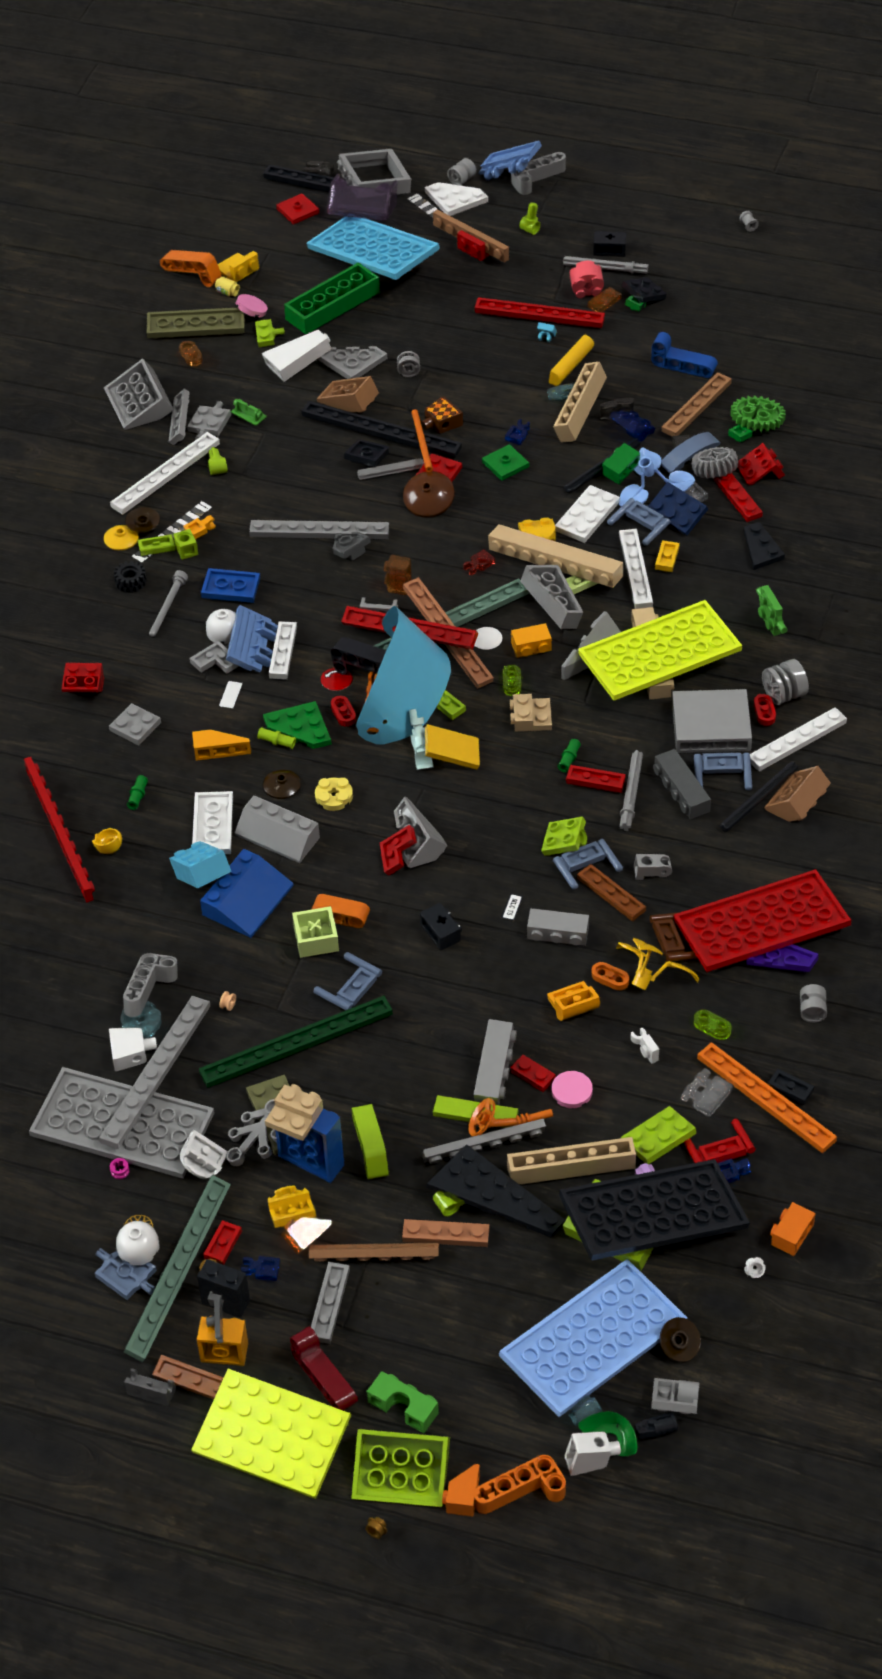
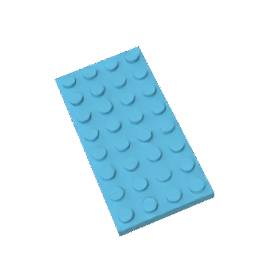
(373, 246)

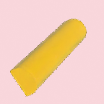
(571, 360)

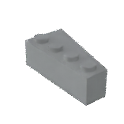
(553, 593)
(494, 1061)

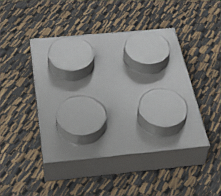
(135, 724)

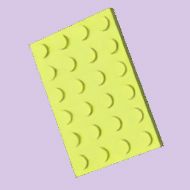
(271, 1433)

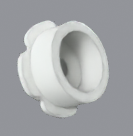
(754, 1273)

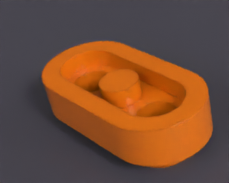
(612, 976)

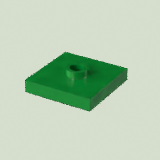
(505, 462)

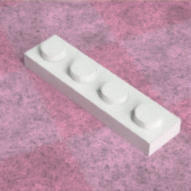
(282, 650)

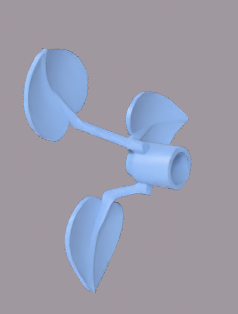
(648, 465)

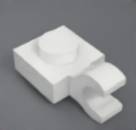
(648, 1046)

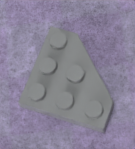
(353, 361)

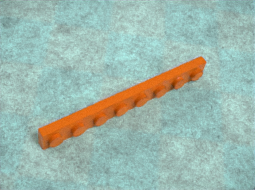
(767, 1097)

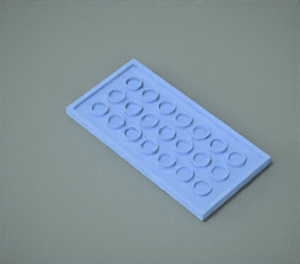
(591, 1337)

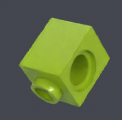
(185, 544)

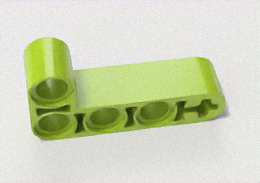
(370, 1141)

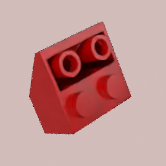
(83, 677)

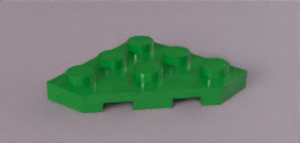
(301, 722)

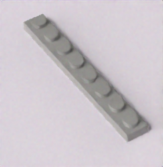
(316, 529)

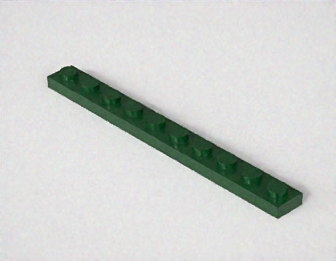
(295, 1041)

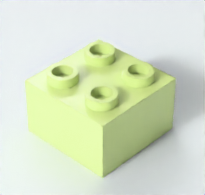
(315, 932)

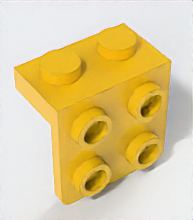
(239, 266)

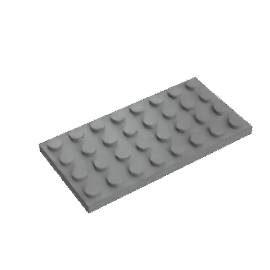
(84, 1105)

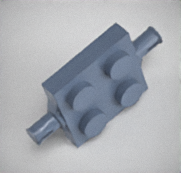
(123, 1276)

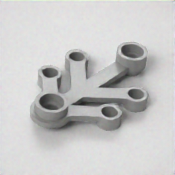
(255, 1130)

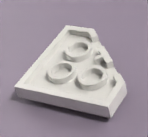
(455, 198)

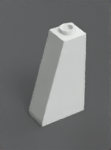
(297, 354)

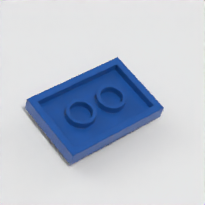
(230, 585)

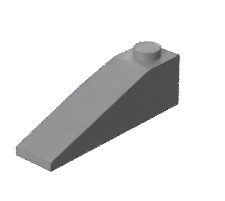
(601, 628)
(429, 841)

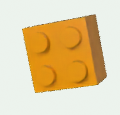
(234, 1344)

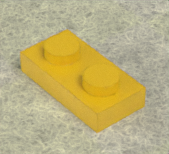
(667, 556)

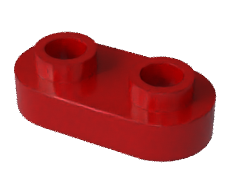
(764, 709)
(345, 714)

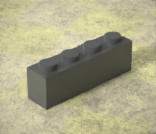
(682, 784)

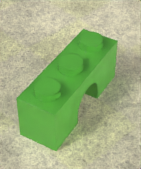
(389, 1390)

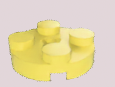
(327, 786)

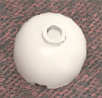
(220, 625)
(137, 1243)

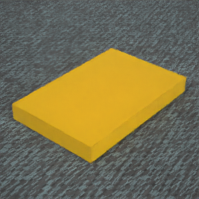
(452, 747)

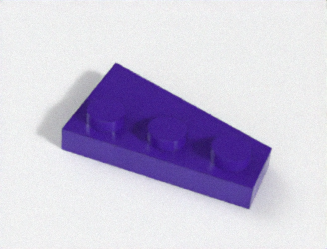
(788, 957)

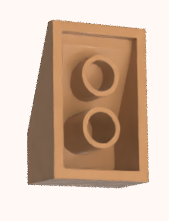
(349, 394)

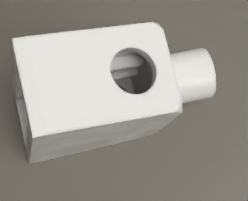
(129, 1047)
(589, 1452)

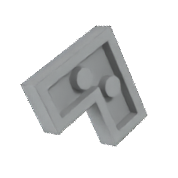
(213, 655)

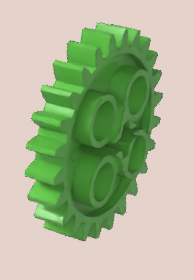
(757, 413)

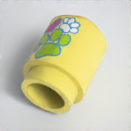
(227, 286)

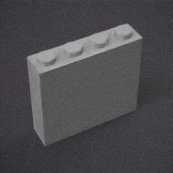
(711, 721)

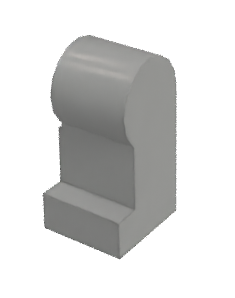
(652, 865)

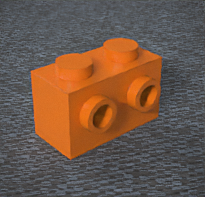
(792, 1228)

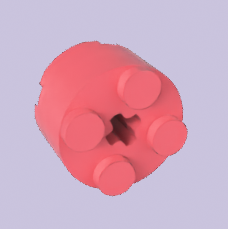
(586, 279)

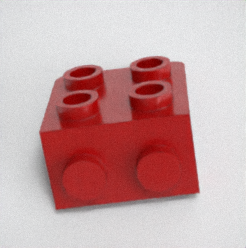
(471, 245)
(759, 463)

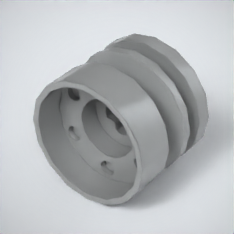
(785, 681)

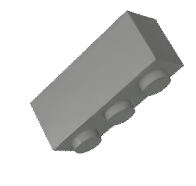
(557, 927)

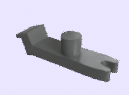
(216, 1320)

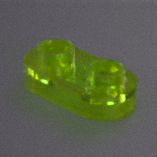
(512, 680)
(711, 1024)

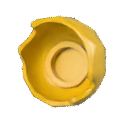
(108, 841)

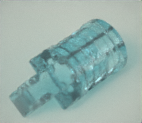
(560, 392)

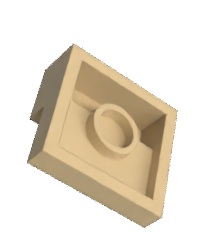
(530, 713)
(294, 1111)

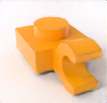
(199, 527)

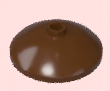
(428, 501)

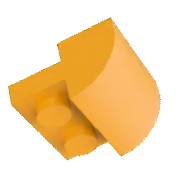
(574, 1000)

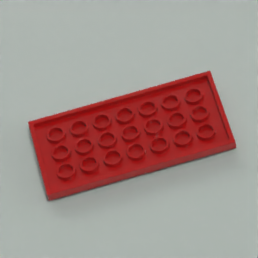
(761, 920)

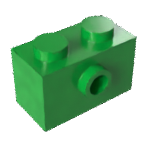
(621, 463)

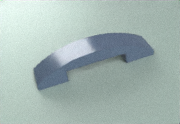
(685, 451)

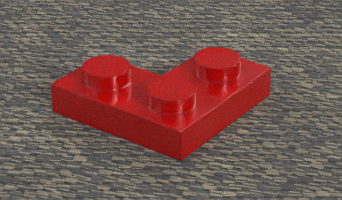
(393, 846)

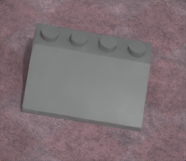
(138, 396)

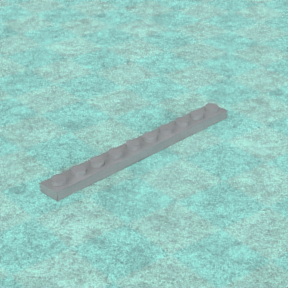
(154, 1072)

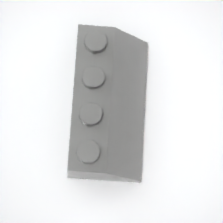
(277, 829)

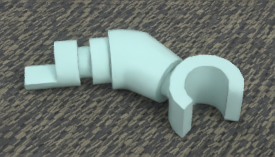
(418, 741)

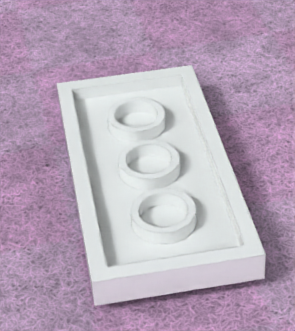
(587, 513)
(213, 819)

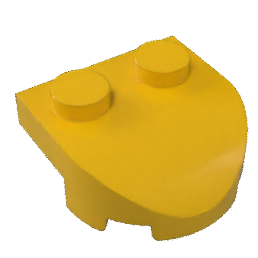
(543, 528)
(290, 1205)

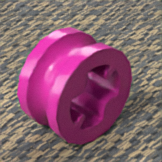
(117, 1163)

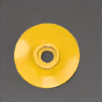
(120, 538)

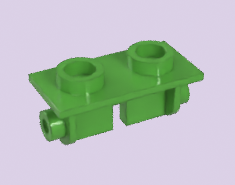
(247, 412)

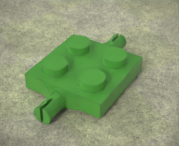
(770, 611)

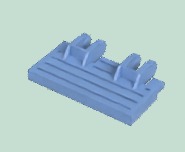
(514, 158)
(249, 640)

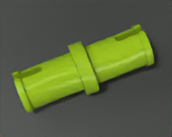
(276, 738)

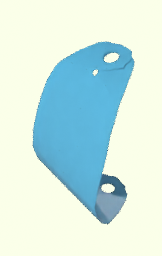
(409, 678)

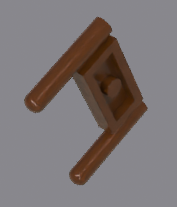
(669, 938)

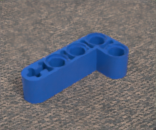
(681, 360)

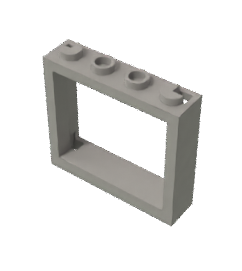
(372, 158)

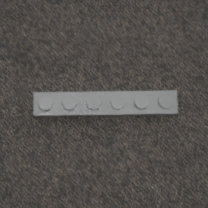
(492, 1139)

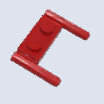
(723, 1149)

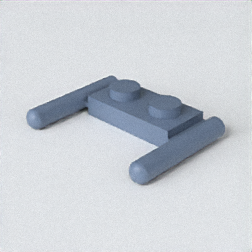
(644, 516)
(723, 764)
(583, 857)
(355, 987)

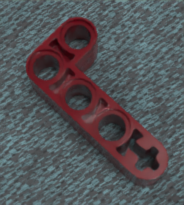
(320, 1369)

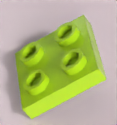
(564, 836)

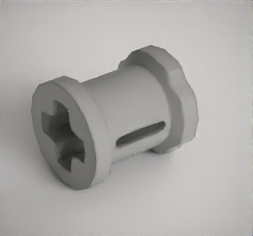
(750, 223)

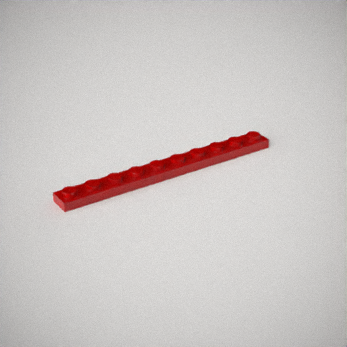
(62, 834)

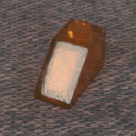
(304, 1232)

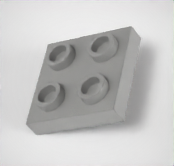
(675, 1396)

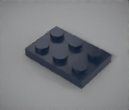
(678, 507)

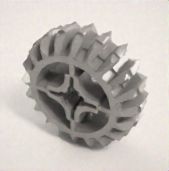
(714, 462)

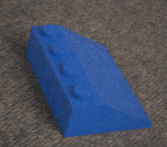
(246, 894)
(319, 1151)

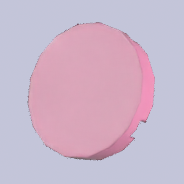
(251, 305)
(572, 1089)

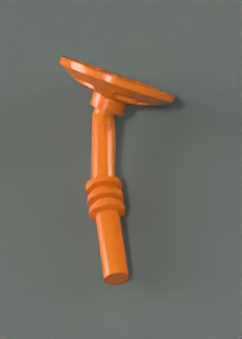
(486, 1118)

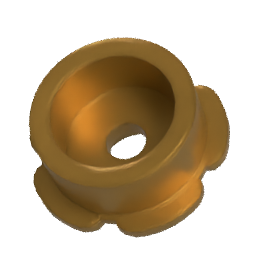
(376, 1527)

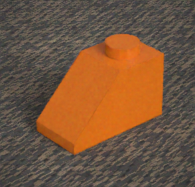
(461, 1492)

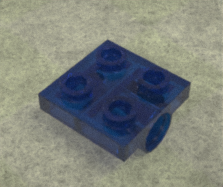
(635, 425)

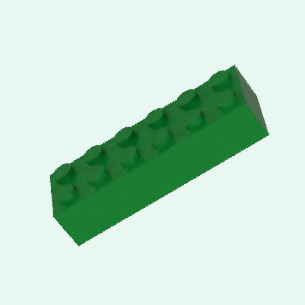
(332, 298)

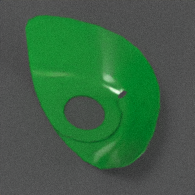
(607, 1423)

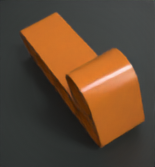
(192, 262)
(490, 1497)

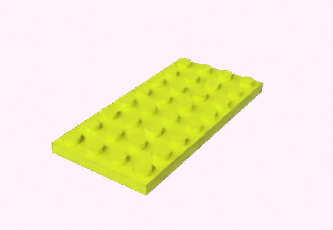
(659, 650)

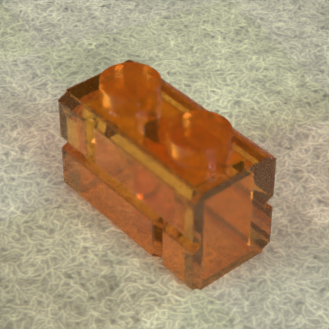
(398, 573)

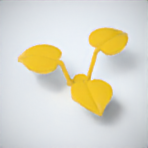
(643, 974)

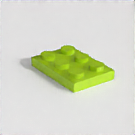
(660, 1134)

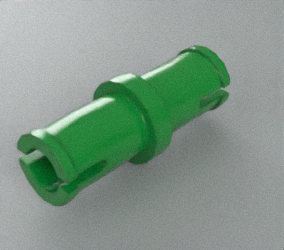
(569, 755)
(137, 792)

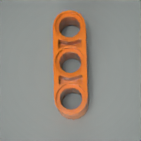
(344, 911)

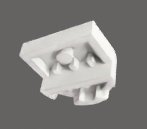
(202, 1156)

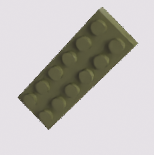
(195, 322)

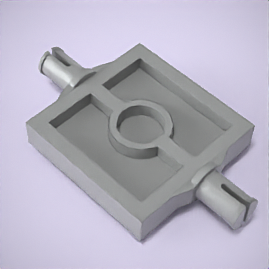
(209, 420)

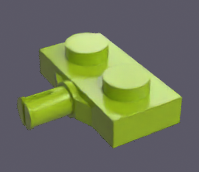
(266, 333)

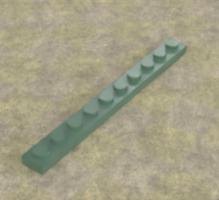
(480, 605)
(176, 1269)

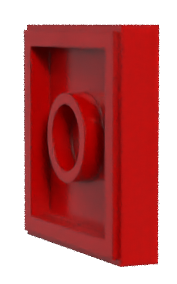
(297, 208)

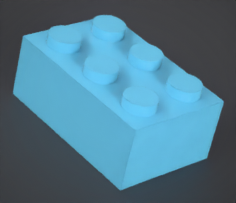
(200, 864)

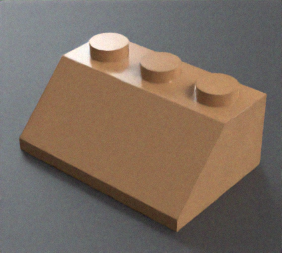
(798, 794)

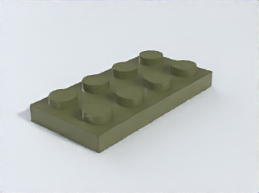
(263, 1092)

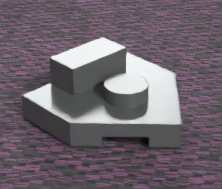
(351, 545)

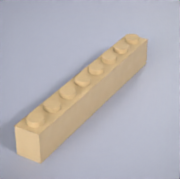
(548, 552)

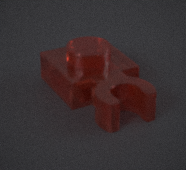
(480, 560)

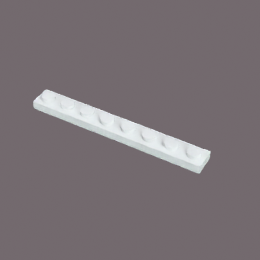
(164, 473)

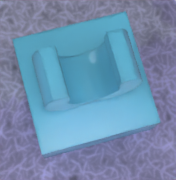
(546, 329)

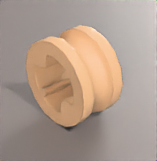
(227, 1001)

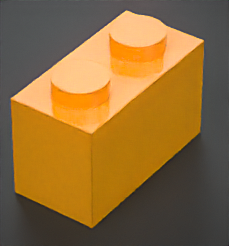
(531, 640)

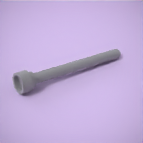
(179, 579)

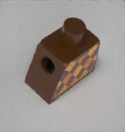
(442, 416)

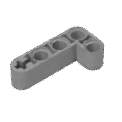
(537, 170)
(148, 971)

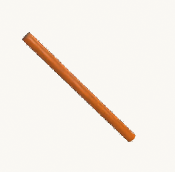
(424, 450)

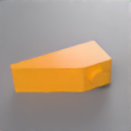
(216, 744)

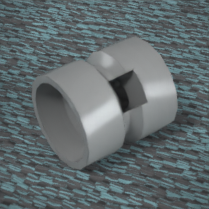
(461, 172)
(813, 1003)

